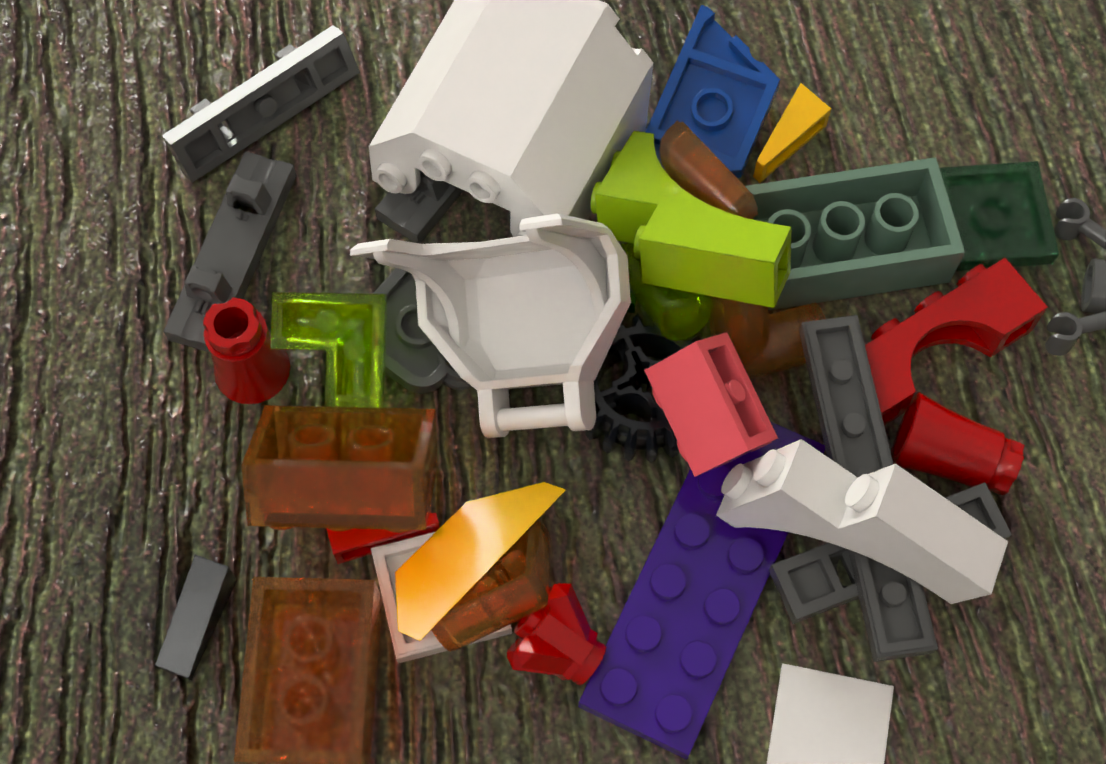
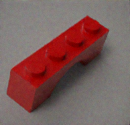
(984, 313)

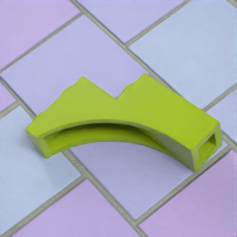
(685, 240)

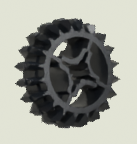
(632, 347)

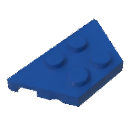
(716, 93)

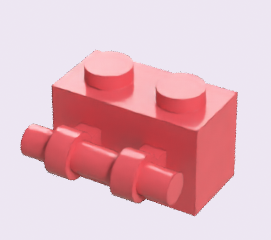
(710, 403)

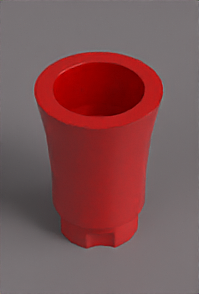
(242, 353)
(955, 447)

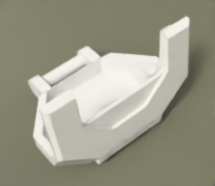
(521, 313)

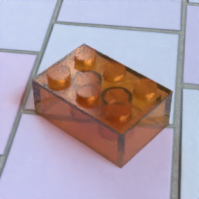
(341, 468)
(309, 672)

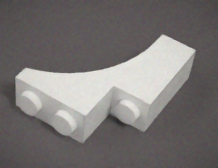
(876, 515)

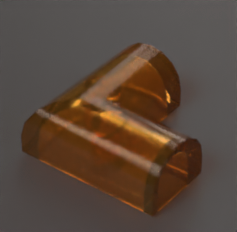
(702, 173)
(762, 339)
(505, 594)

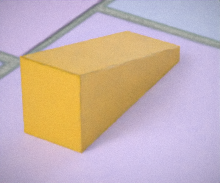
(798, 125)

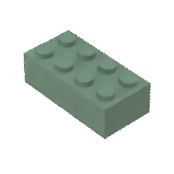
(863, 231)

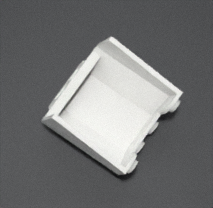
(517, 106)

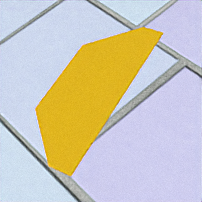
(463, 553)

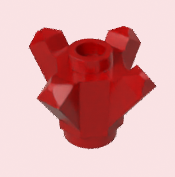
(557, 639)

